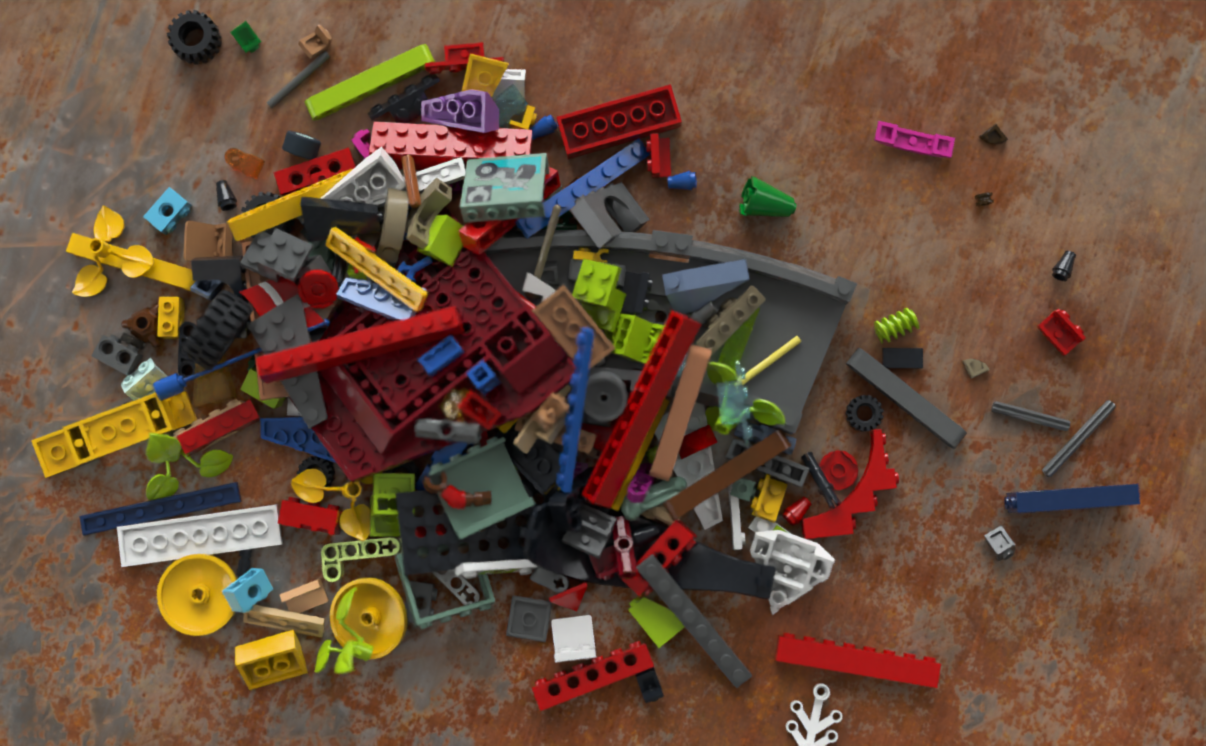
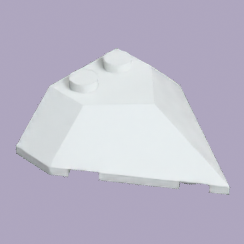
(797, 563)

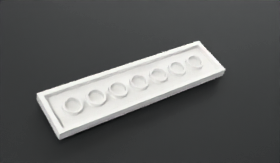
(199, 535)

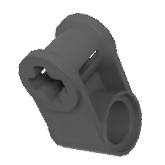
(548, 578)

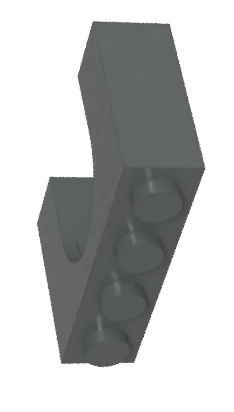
(593, 215)

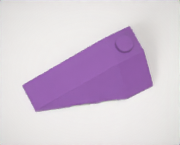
(463, 110)

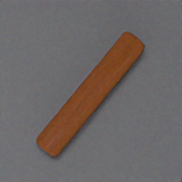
(411, 181)

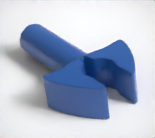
(411, 270)

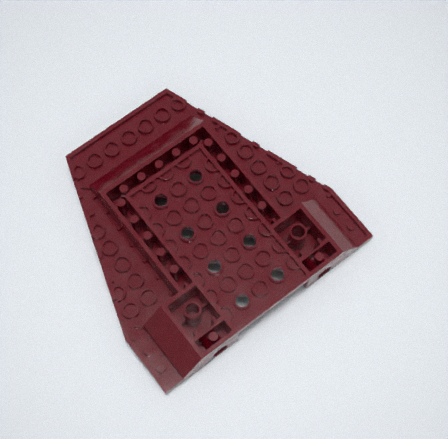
(376, 419)

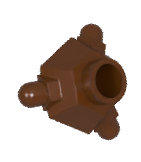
(144, 325)

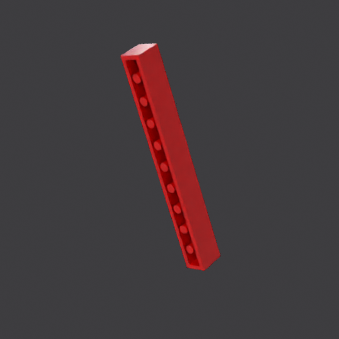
(359, 345)
(641, 409)

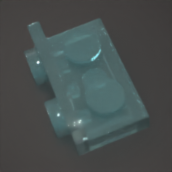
(509, 103)

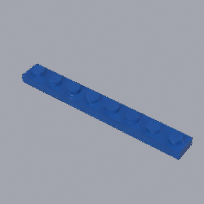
(589, 182)
(576, 403)

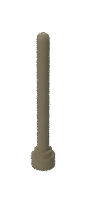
(545, 247)

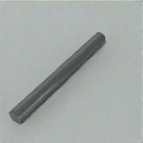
(298, 79)

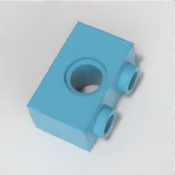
(157, 216)
(237, 592)

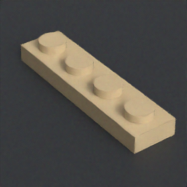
(285, 620)

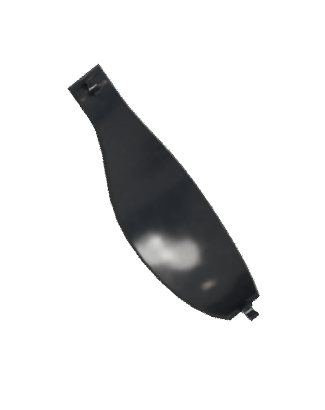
(698, 570)

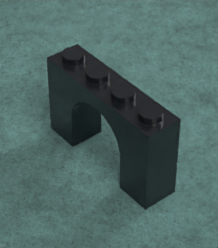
(226, 270)

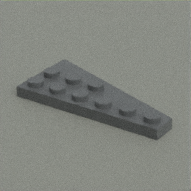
(286, 329)

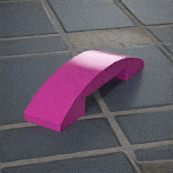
(914, 141)

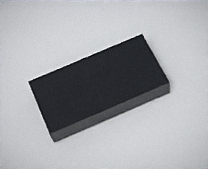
(902, 358)

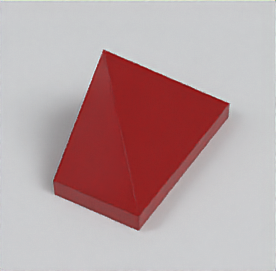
(479, 409)
(697, 441)
(571, 597)

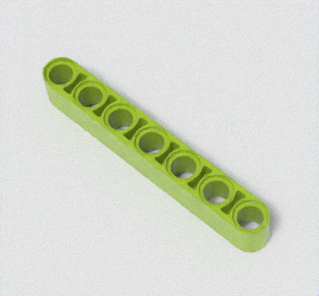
(368, 82)

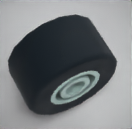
(301, 145)

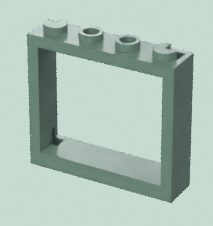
(447, 615)

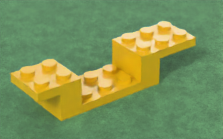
(111, 431)

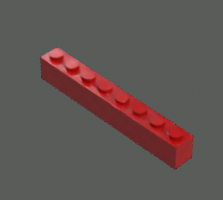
(857, 661)

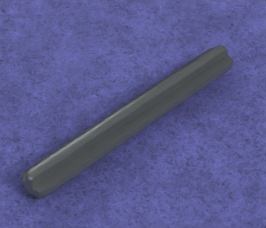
(1078, 439)

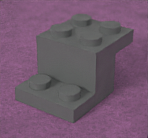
(276, 255)

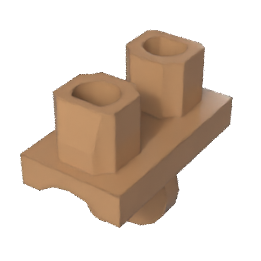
(550, 410)

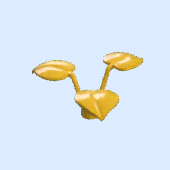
(136, 262)
(354, 521)

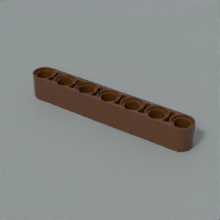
(727, 474)

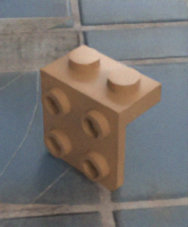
(207, 240)

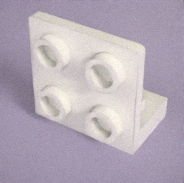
(573, 638)

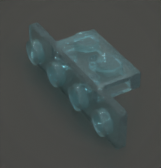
(732, 402)

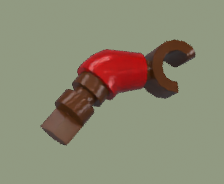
(457, 498)

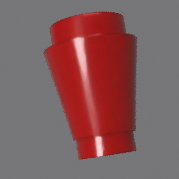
(796, 511)

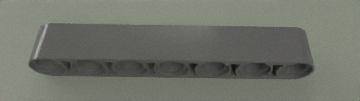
(906, 398)

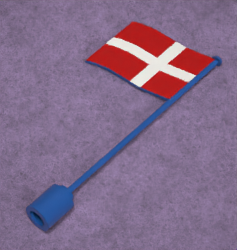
(263, 298)

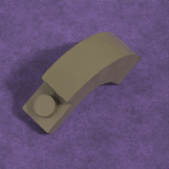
(419, 219)
(393, 225)

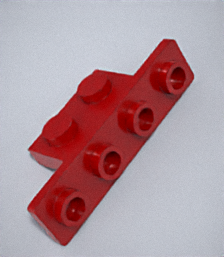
(457, 58)

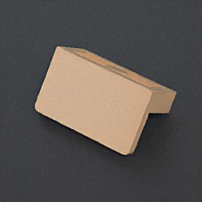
(305, 597)

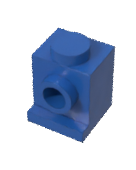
(483, 377)

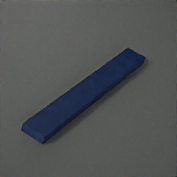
(160, 508)

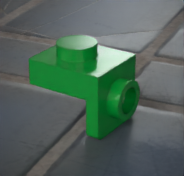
(246, 37)

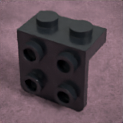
(635, 290)

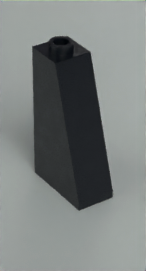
(350, 217)

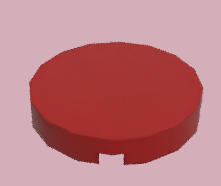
(318, 288)
(839, 469)

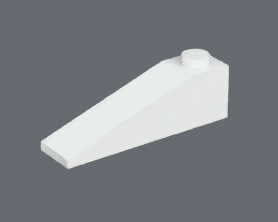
(368, 180)

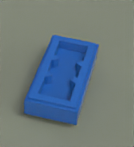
(441, 355)

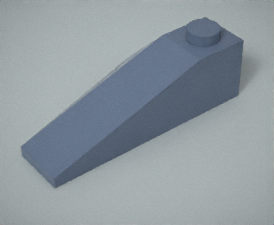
(696, 287)

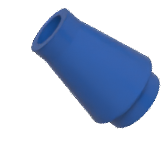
(544, 127)
(683, 181)

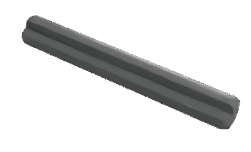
(1031, 416)

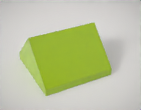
(443, 240)

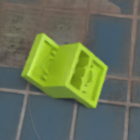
(598, 293)
(634, 338)
(383, 502)

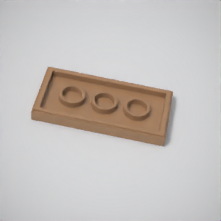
(564, 319)

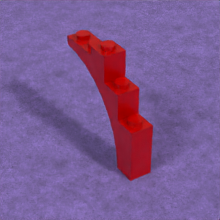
(861, 499)

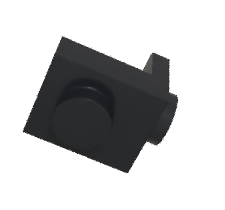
(649, 685)

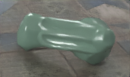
(658, 494)

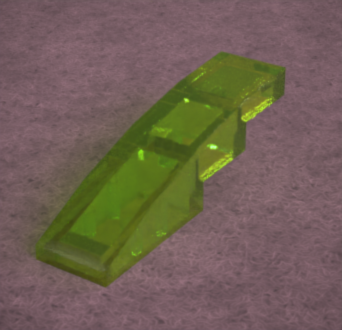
(735, 344)

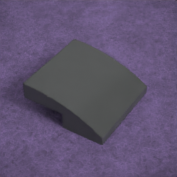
(593, 533)

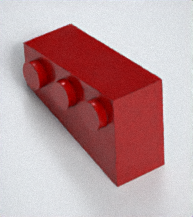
(310, 516)

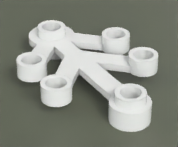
(813, 725)

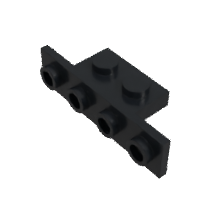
(407, 104)

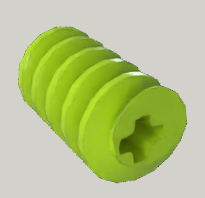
(896, 324)

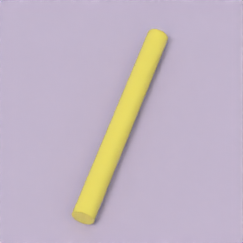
(771, 359)

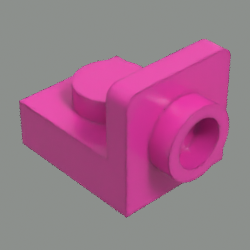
(359, 138)

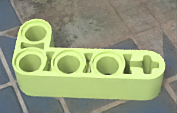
(361, 553)

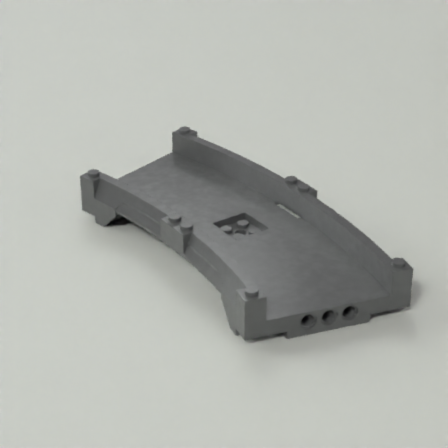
(795, 305)

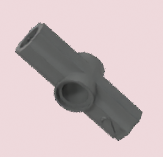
(460, 431)

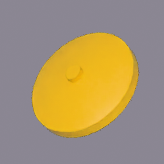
(193, 596)
(374, 614)

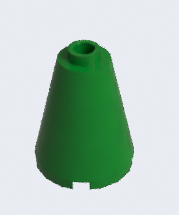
(765, 200)

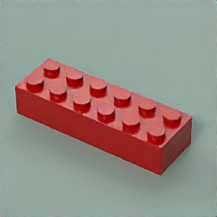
(619, 121)

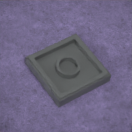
(529, 618)

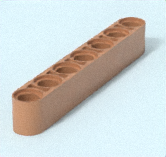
(680, 412)

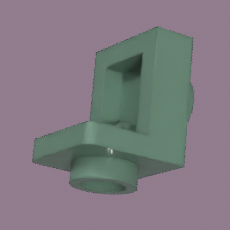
(743, 489)

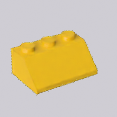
(270, 659)

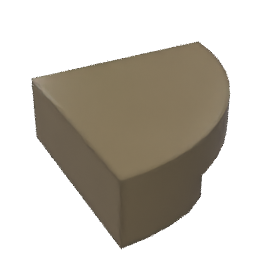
(974, 367)

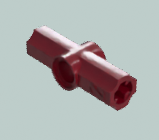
(625, 557)

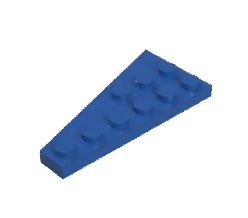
(294, 434)

